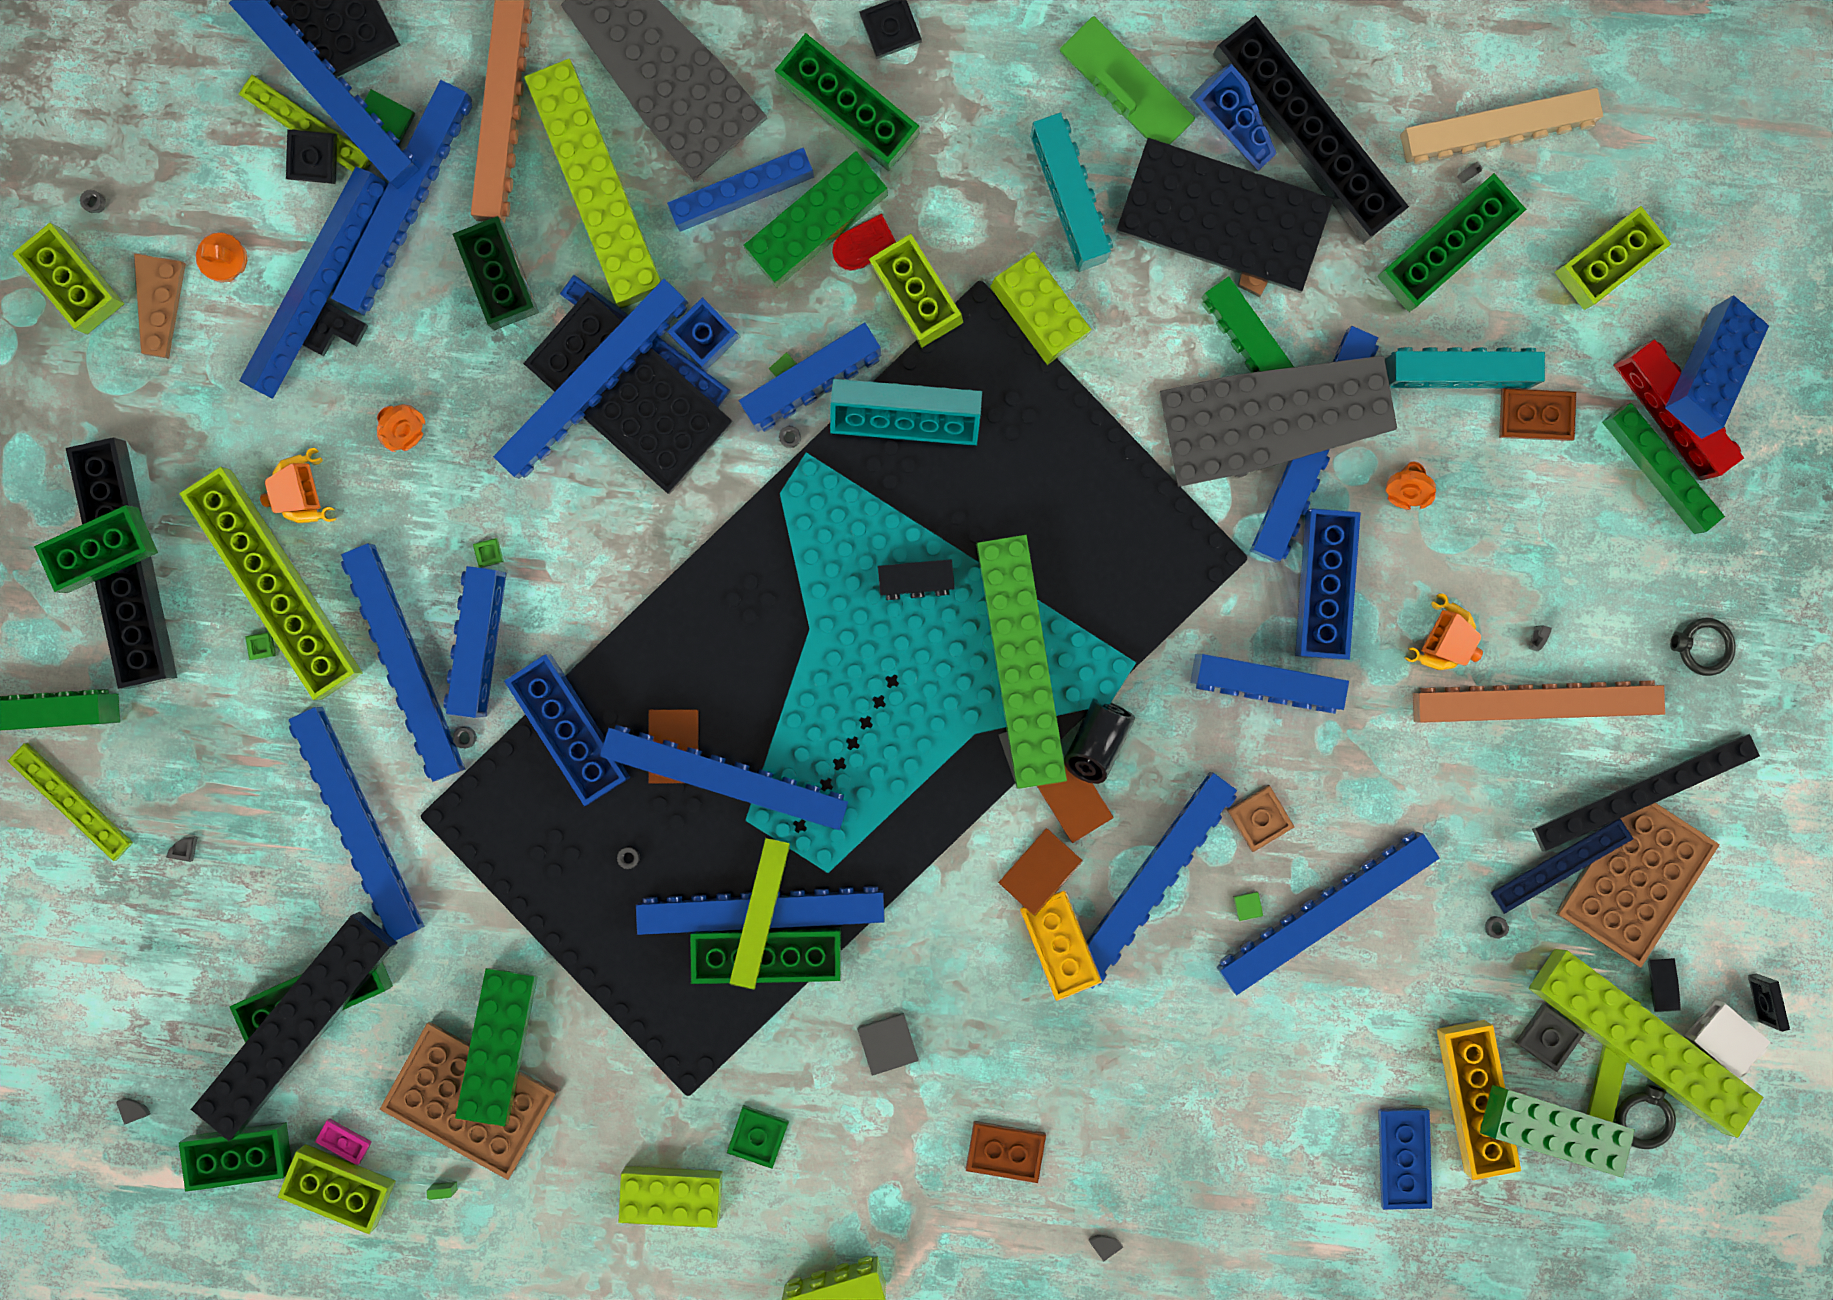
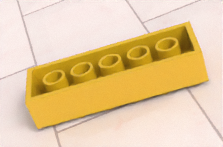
(1470, 1071)

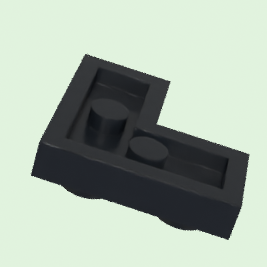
(333, 323)

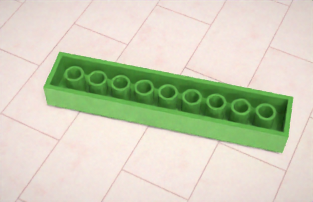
(1021, 662)

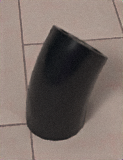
(1098, 742)

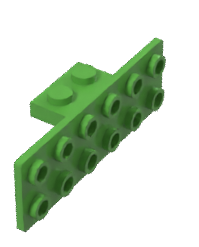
(1126, 83)

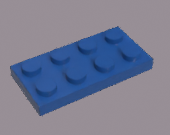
(1405, 1158)

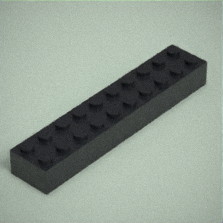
(1311, 130)
(130, 596)
(294, 1026)

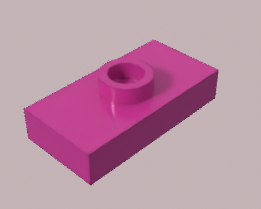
(343, 1141)

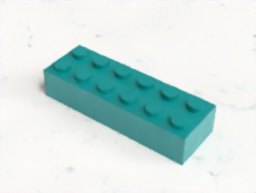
(1070, 191)
(1465, 368)
(905, 412)

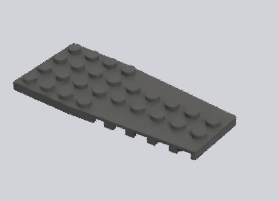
(668, 78)
(1274, 416)

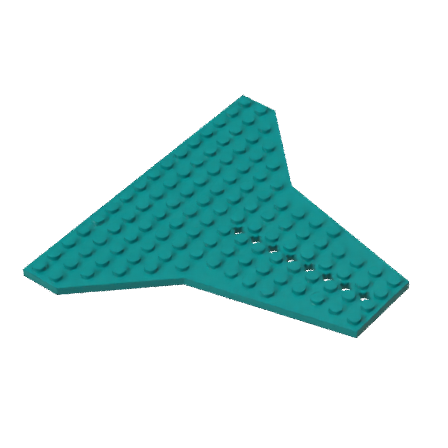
(858, 639)

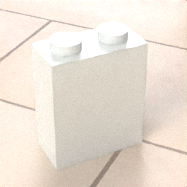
(1727, 1038)

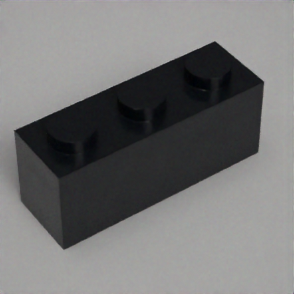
(916, 579)

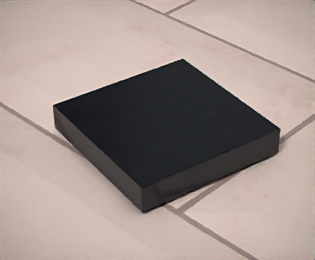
(890, 27)
(311, 156)
(1768, 1002)

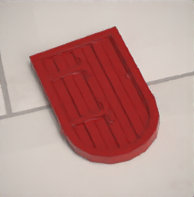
(861, 243)

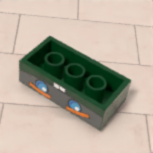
(495, 273)

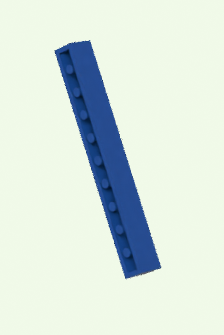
(327, 90)
(399, 206)
(314, 282)
(591, 380)
(1302, 473)
(402, 661)
(723, 778)
(355, 823)
(1159, 871)
(730, 912)
(1327, 912)

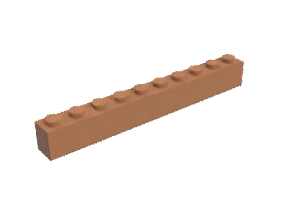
(501, 109)
(1539, 703)

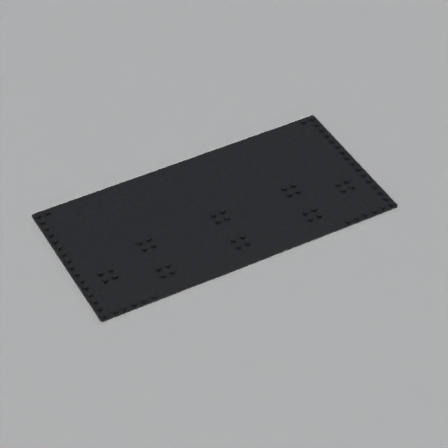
(724, 637)

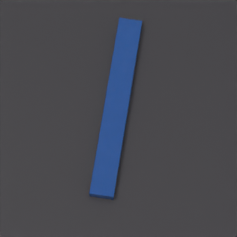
(705, 383)

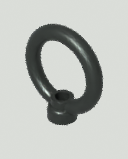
(1684, 642)
(1655, 1096)

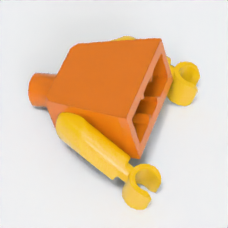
(293, 490)
(1451, 639)

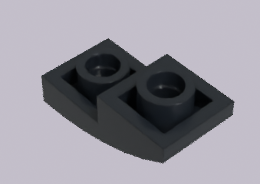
(1664, 985)

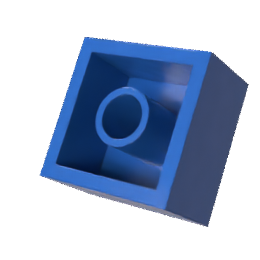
(703, 334)

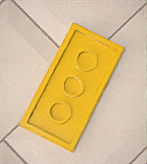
(1061, 947)

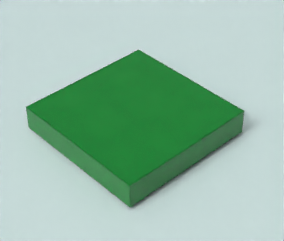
(393, 115)
(757, 1136)

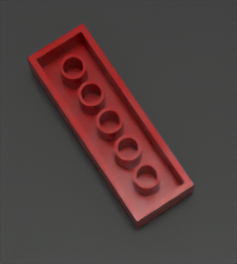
(1652, 380)

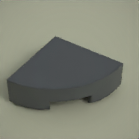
(1470, 172)
(1539, 637)
(183, 849)
(131, 1110)
(1105, 1246)

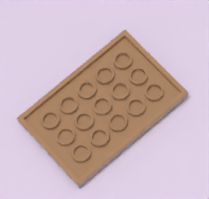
(1641, 885)
(428, 1099)

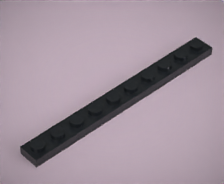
(1645, 792)

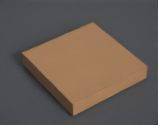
(1260, 818)

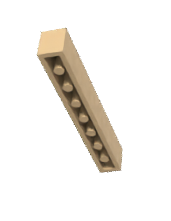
(1501, 125)

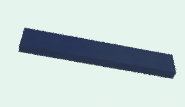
(1561, 865)

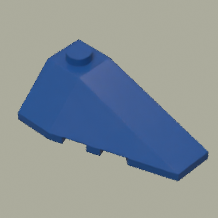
(1231, 108)

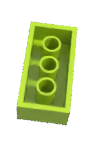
(1612, 258)
(68, 278)
(916, 290)
(1040, 307)
(336, 1189)
(670, 1196)
(845, 1282)

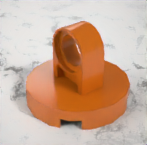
(221, 257)
(399, 427)
(1411, 487)

